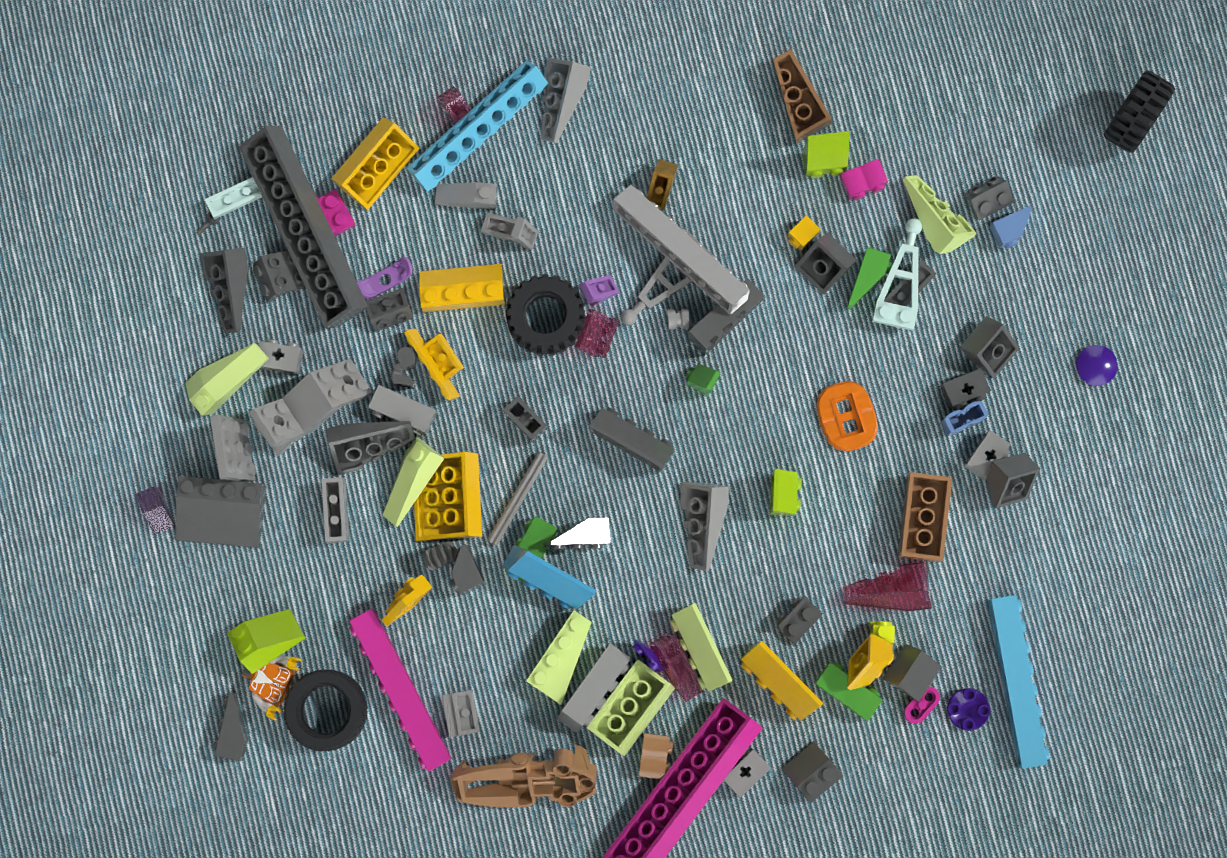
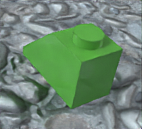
(702, 379)

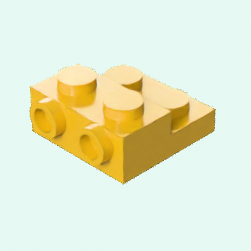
(407, 598)

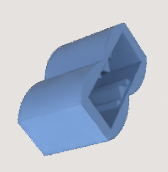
(967, 417)

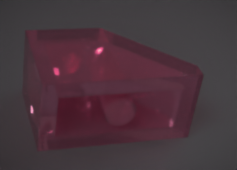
(454, 104)

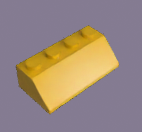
(375, 163)
(461, 288)

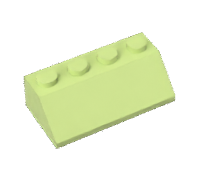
(701, 648)
(631, 707)

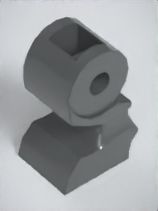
(407, 361)

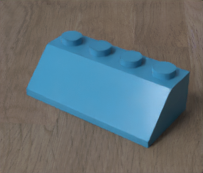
(547, 578)

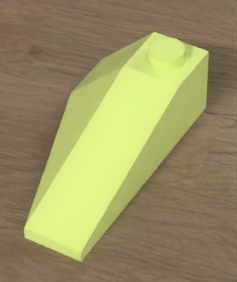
(413, 475)

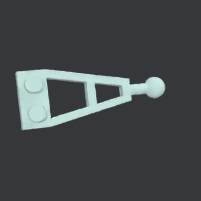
(895, 314)

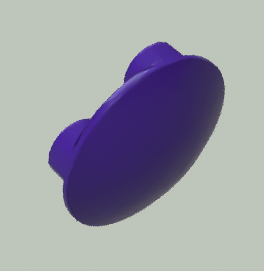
(1096, 365)
(653, 660)
(968, 709)

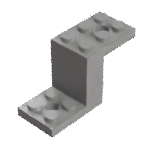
(310, 402)

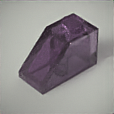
(155, 509)

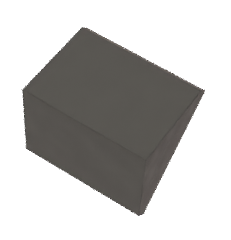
(912, 672)

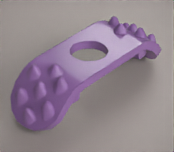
(398, 272)

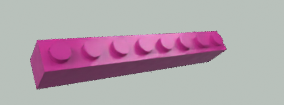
(400, 689)

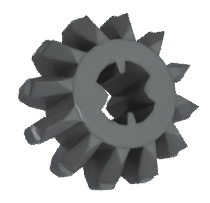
(440, 555)

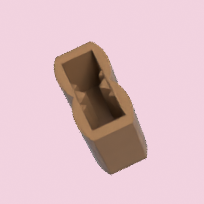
(654, 755)

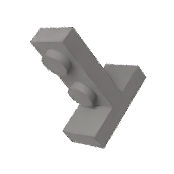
(510, 229)

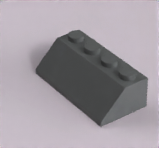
(632, 439)

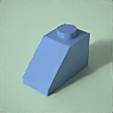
(1010, 228)

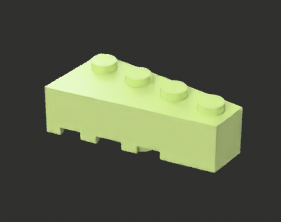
(558, 663)

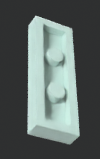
(233, 198)

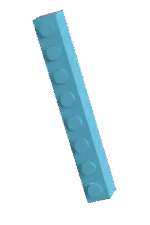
(1017, 682)

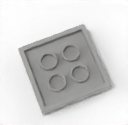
(232, 448)

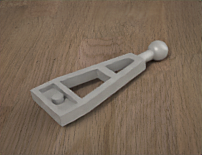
(629, 316)

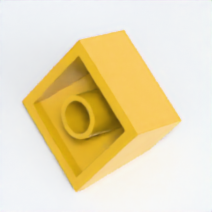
(869, 661)

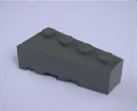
(718, 323)

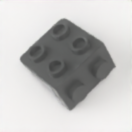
(277, 275)

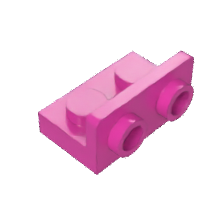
(336, 212)

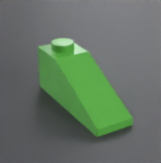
(871, 271)

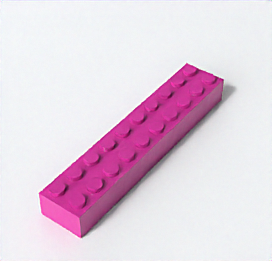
(687, 785)

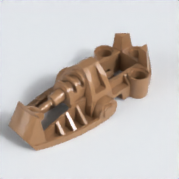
(524, 779)

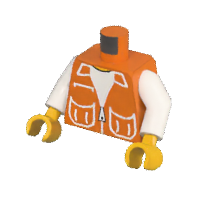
(271, 683)

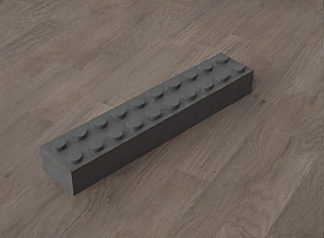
(303, 226)

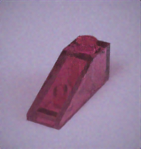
(676, 666)

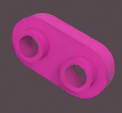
(923, 707)

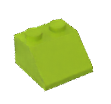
(784, 493)

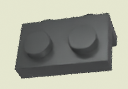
(989, 197)

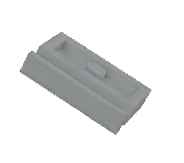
(461, 713)

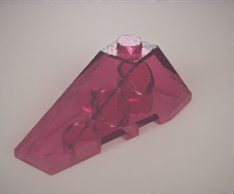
(900, 590)

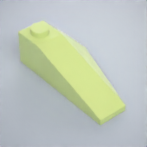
(940, 225)
(220, 380)

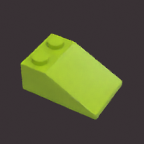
(826, 154)
(265, 638)

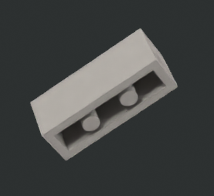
(401, 408)
(335, 510)

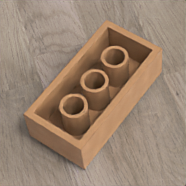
(925, 517)

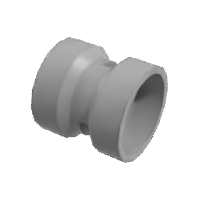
(680, 319)

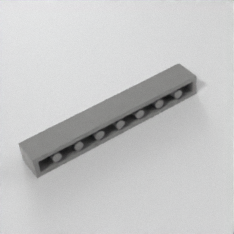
(681, 249)

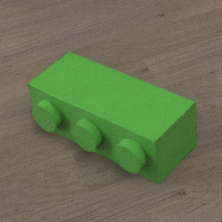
(537, 534)
(859, 700)

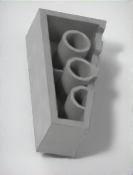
(593, 688)

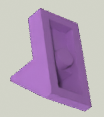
(599, 289)

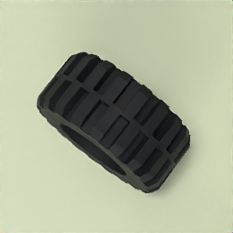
(1139, 111)
(540, 288)

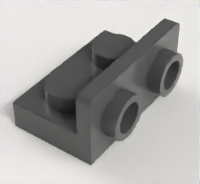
(388, 310)
(798, 620)

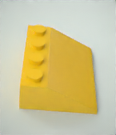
(450, 501)
(781, 681)

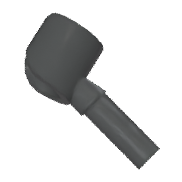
(208, 222)

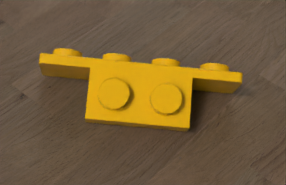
(438, 359)

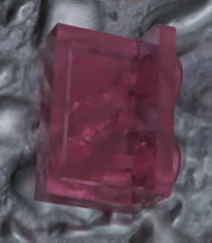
(597, 334)

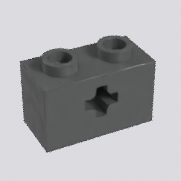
(974, 381)
(525, 419)

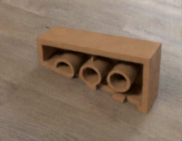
(802, 102)

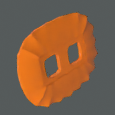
(861, 411)

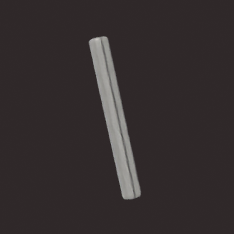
(517, 498)

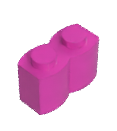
(864, 179)

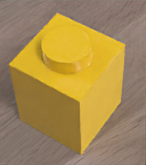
(803, 233)

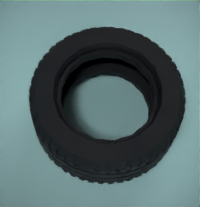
(295, 705)

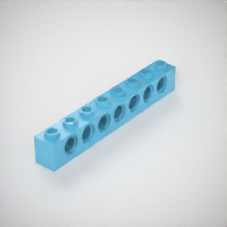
(466, 128)

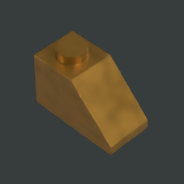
(662, 183)

